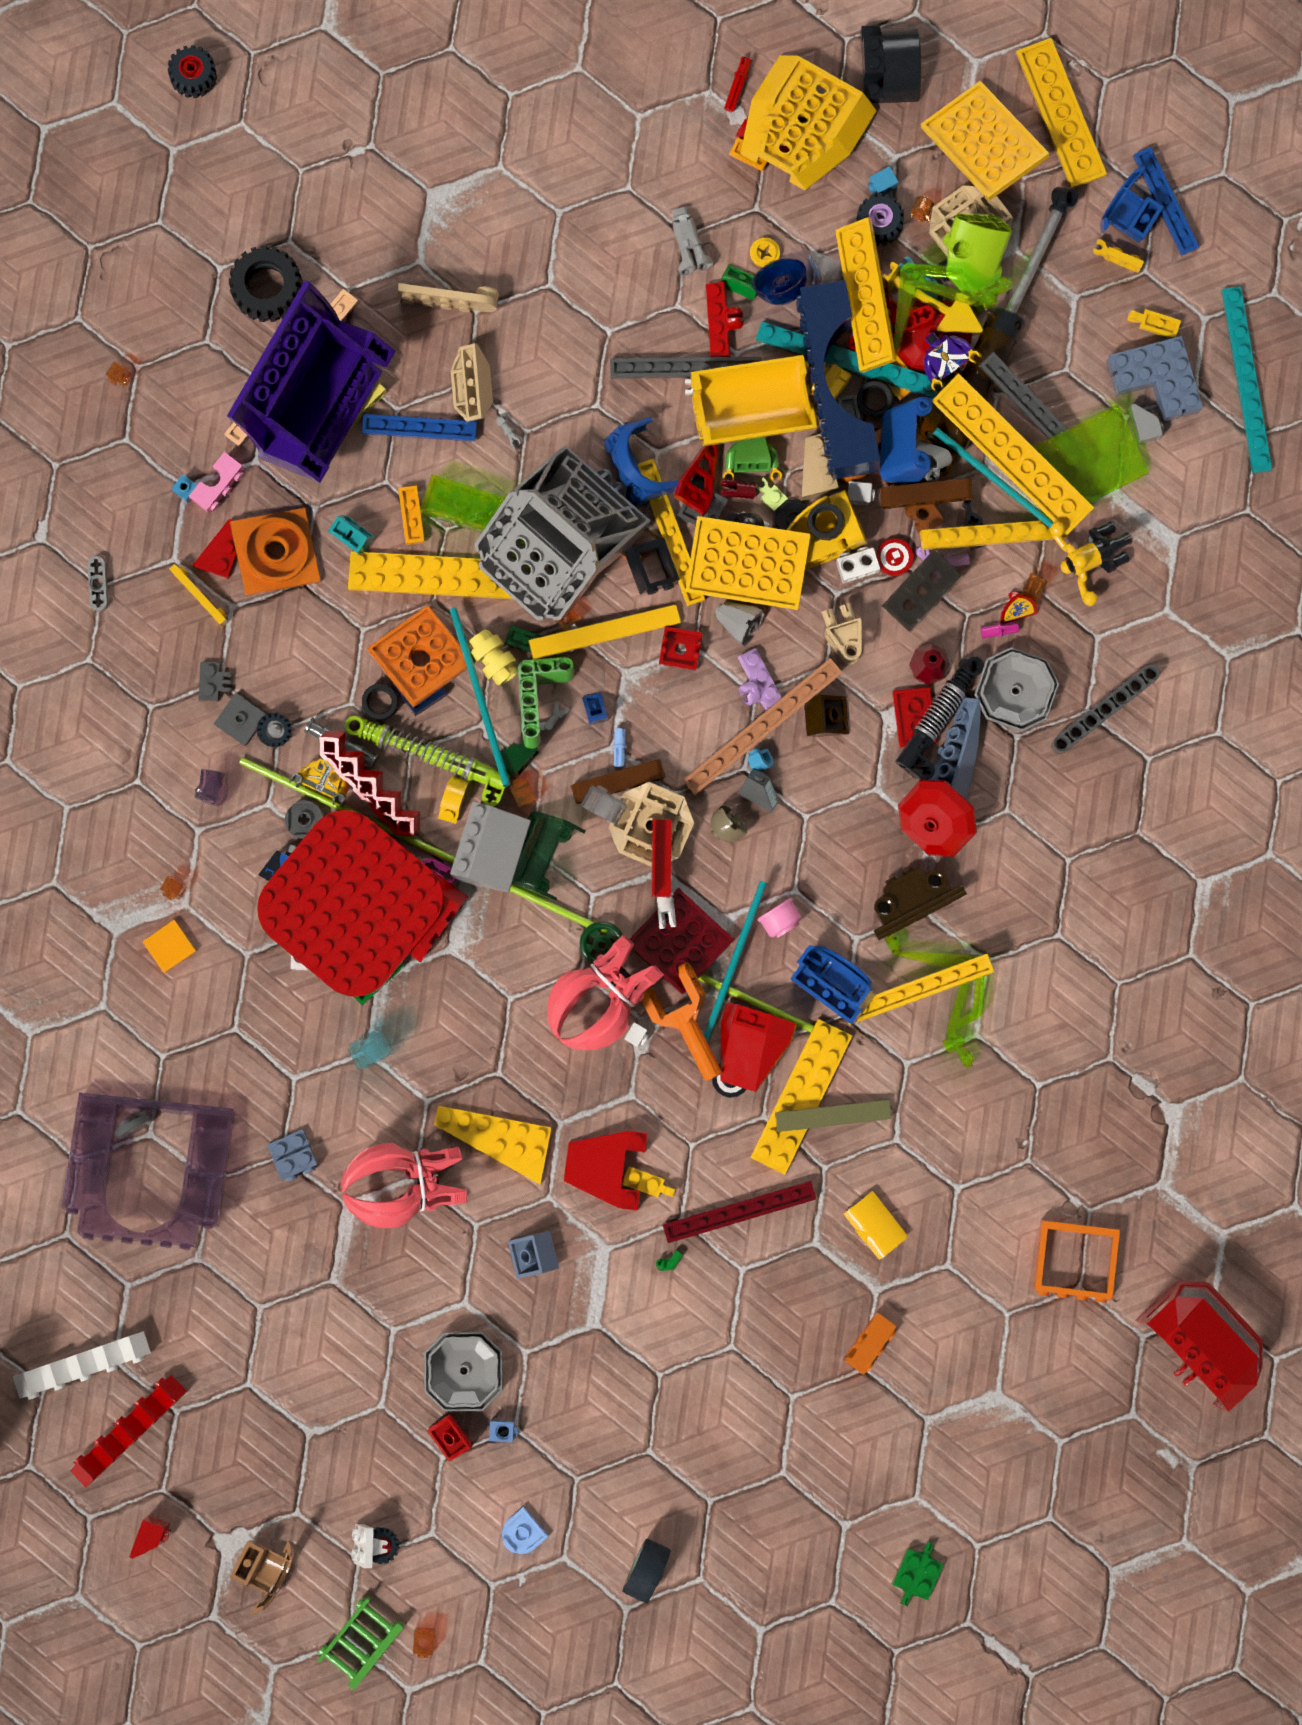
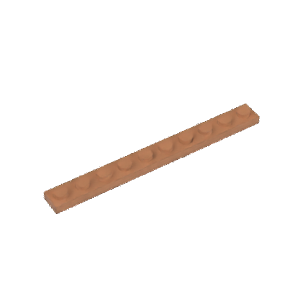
(762, 726)

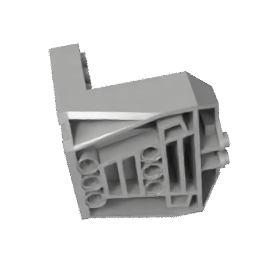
(572, 522)

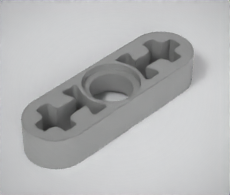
(103, 597)

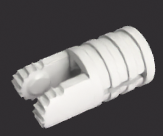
(666, 906)

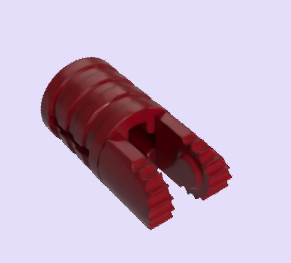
(741, 489)

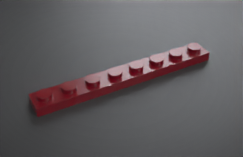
(739, 1212)

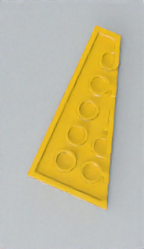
(508, 1141)

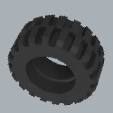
(257, 261)

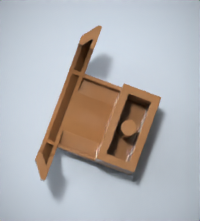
(263, 1570)

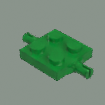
(917, 1574)

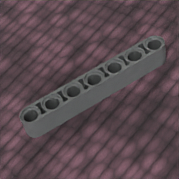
(1114, 705)

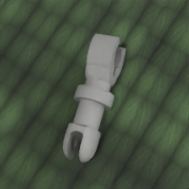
(509, 432)

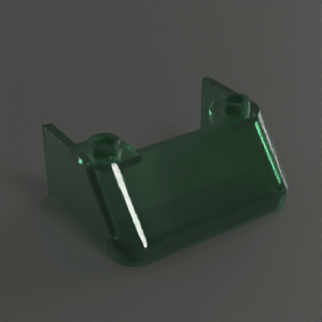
(538, 851)

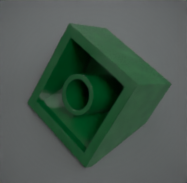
(518, 757)

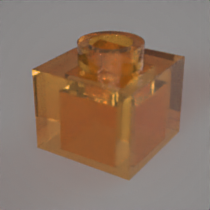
(574, 619)
(172, 888)

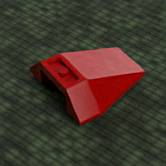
(751, 1045)

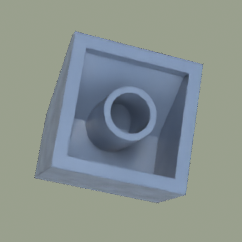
(533, 1254)

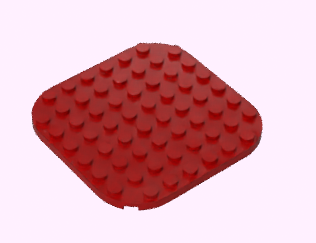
(350, 903)

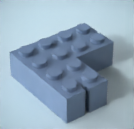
(1164, 369)

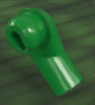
(669, 1263)

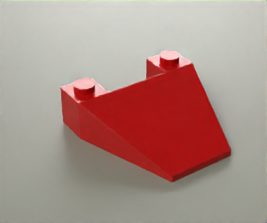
(598, 1166)

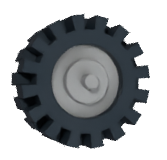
(274, 730)

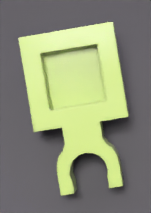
(772, 496)

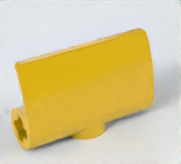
(875, 1225)

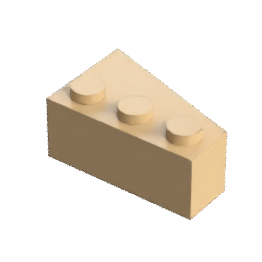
(815, 475)

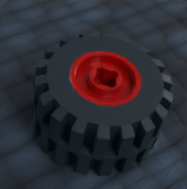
(192, 71)

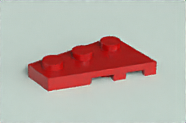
(219, 554)

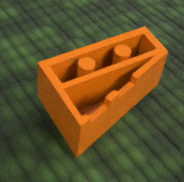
(870, 1343)

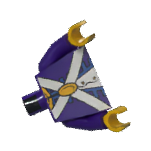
(945, 356)

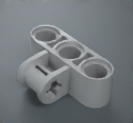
(938, 458)

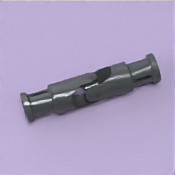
(317, 730)

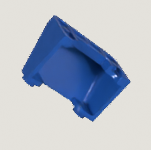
(898, 453)

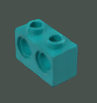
(351, 534)

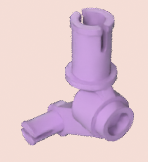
(956, 560)

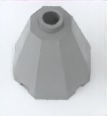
(739, 620)

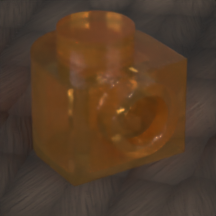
(922, 209)
(118, 375)

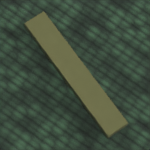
(832, 1115)

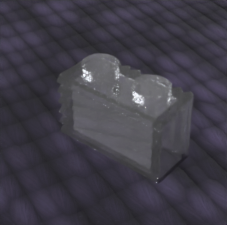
(604, 805)

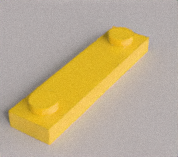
(218, 614)

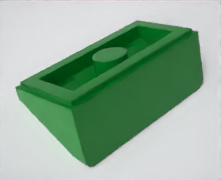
(739, 282)

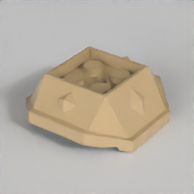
(963, 201)
(643, 805)

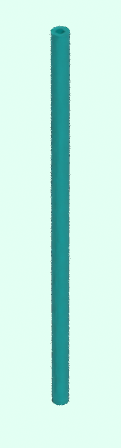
(479, 696)
(734, 960)

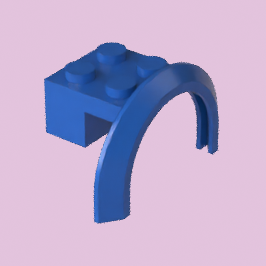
(1131, 212)

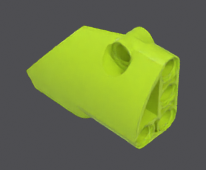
(978, 247)

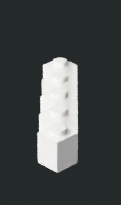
(81, 1365)

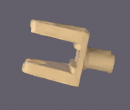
(844, 635)

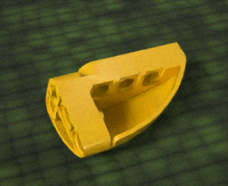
(823, 550)

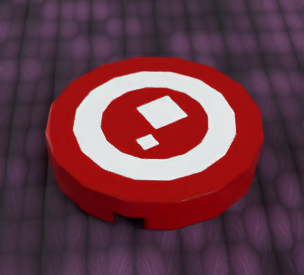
(894, 557)

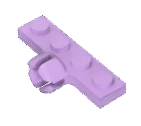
(760, 684)

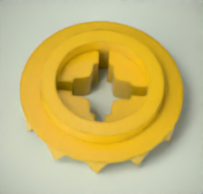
(762, 244)

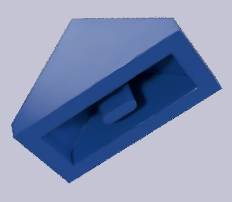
(595, 708)

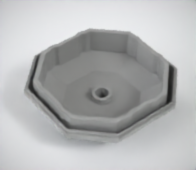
(1030, 676)
(461, 1391)

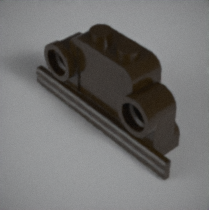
(912, 898)

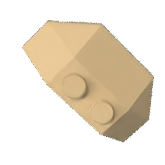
(471, 383)

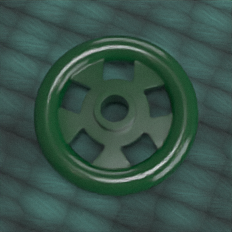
(593, 930)

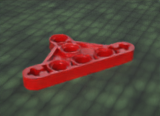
(892, 318)

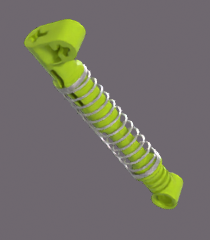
(432, 755)

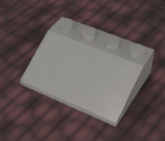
(490, 847)

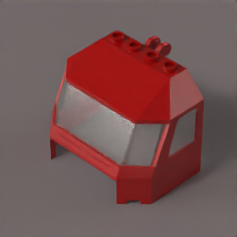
(1208, 1340)

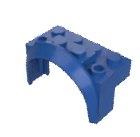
(639, 488)
(839, 973)

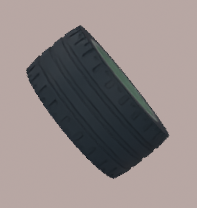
(646, 1570)

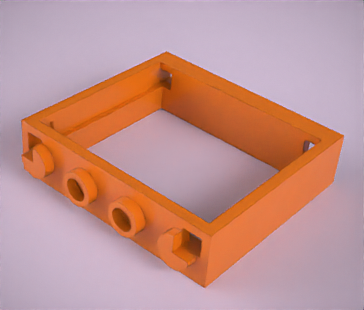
(1065, 1292)

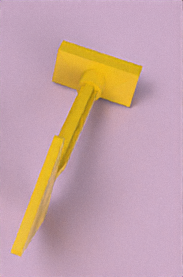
(957, 317)

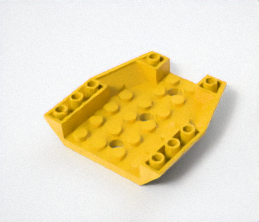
(832, 127)

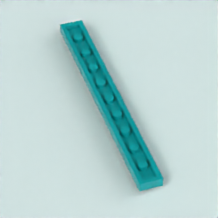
(848, 361)
(1246, 380)

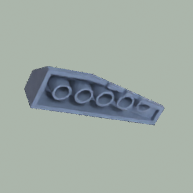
(959, 751)

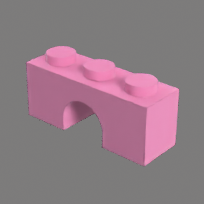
(209, 497)

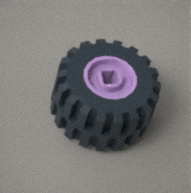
(885, 215)

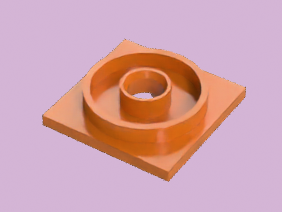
(264, 573)
(419, 633)

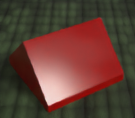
(450, 1437)

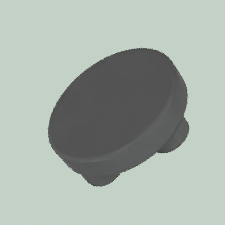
(128, 1128)

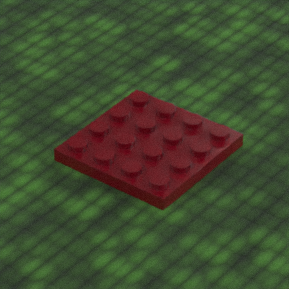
(693, 941)

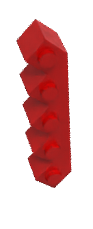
(368, 784)
(128, 1430)

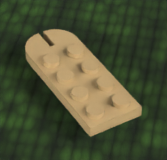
(483, 301)

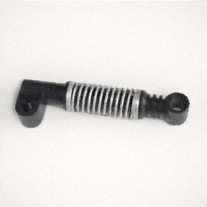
(936, 718)

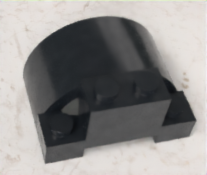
(896, 58)

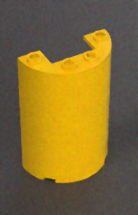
(752, 400)

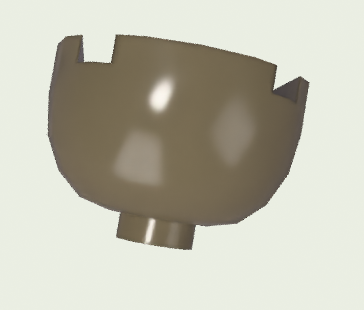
(727, 825)

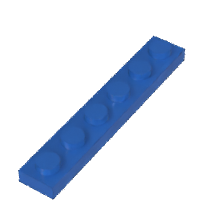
(1163, 194)
(419, 427)

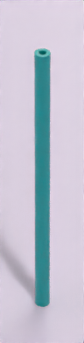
(993, 477)

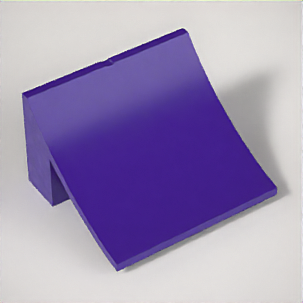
(309, 386)

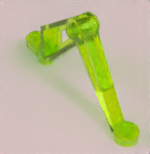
(909, 284)
(953, 1042)

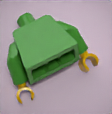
(752, 456)

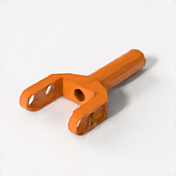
(686, 1021)

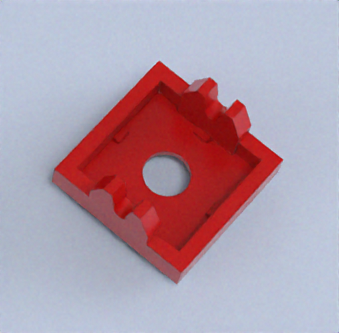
(677, 636)

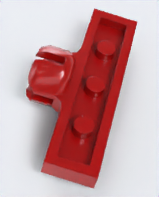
(721, 319)

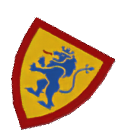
(1018, 608)

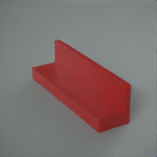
(661, 858)

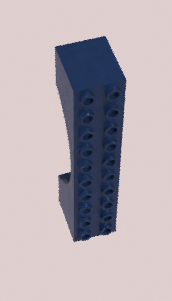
(847, 440)

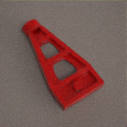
(690, 494)

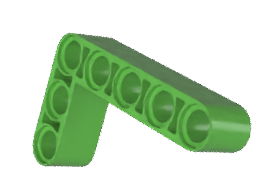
(540, 672)

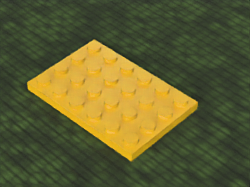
(984, 140)
(748, 563)

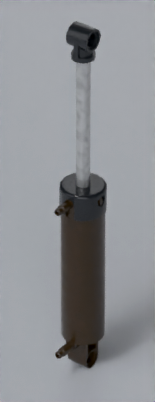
(1003, 325)

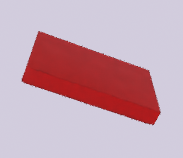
(909, 709)

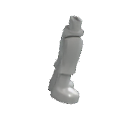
(688, 241)

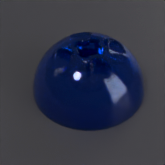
(780, 281)

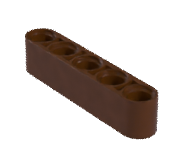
(926, 493)
(621, 780)

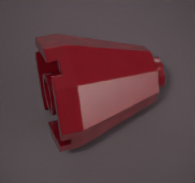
(928, 671)

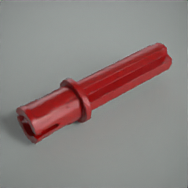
(737, 85)

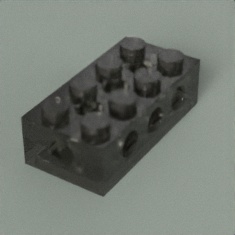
(935, 590)

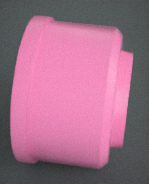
(781, 919)

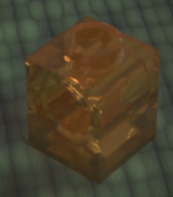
(1034, 586)
(522, 793)
(427, 1633)

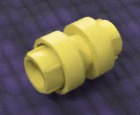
(487, 649)

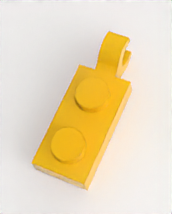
(1117, 256)
(1155, 323)
(646, 1183)

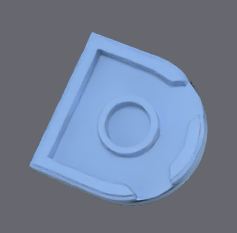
(522, 1533)

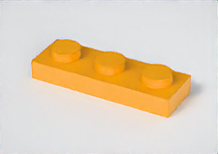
(411, 515)

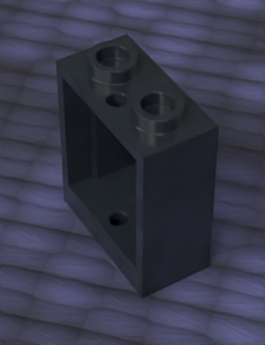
(638, 571)

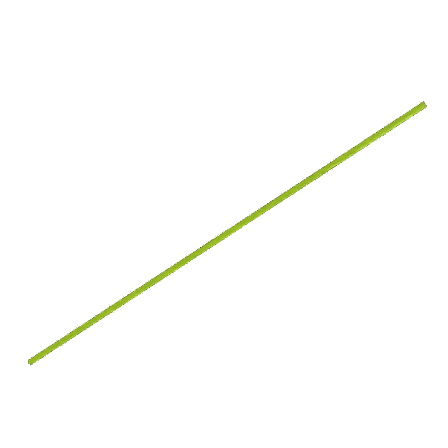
(517, 890)

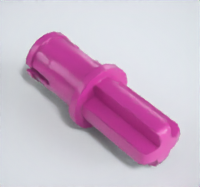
(999, 630)

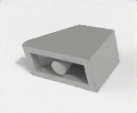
(1145, 425)

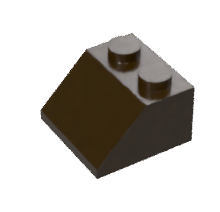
(826, 716)

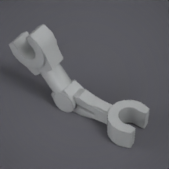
(556, 714)

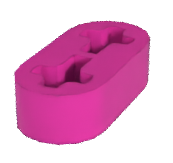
(442, 867)

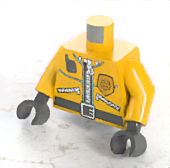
(322, 778)

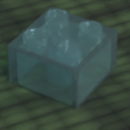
(371, 1050)

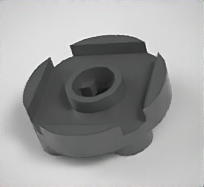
(297, 811)

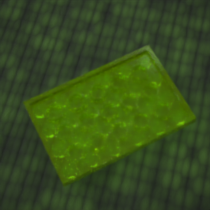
(1096, 454)

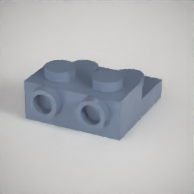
(293, 1156)

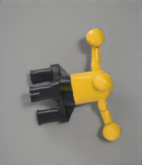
(1096, 553)

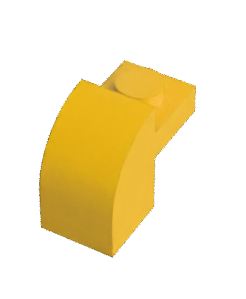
(453, 799)

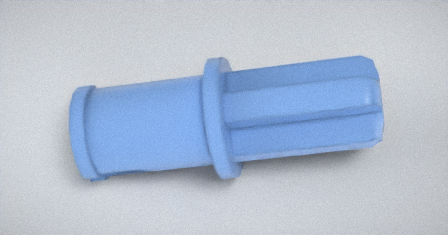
(619, 747)

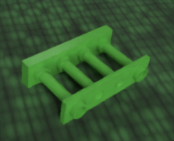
(366, 1660)

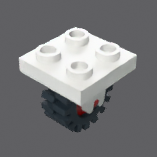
(373, 1545)

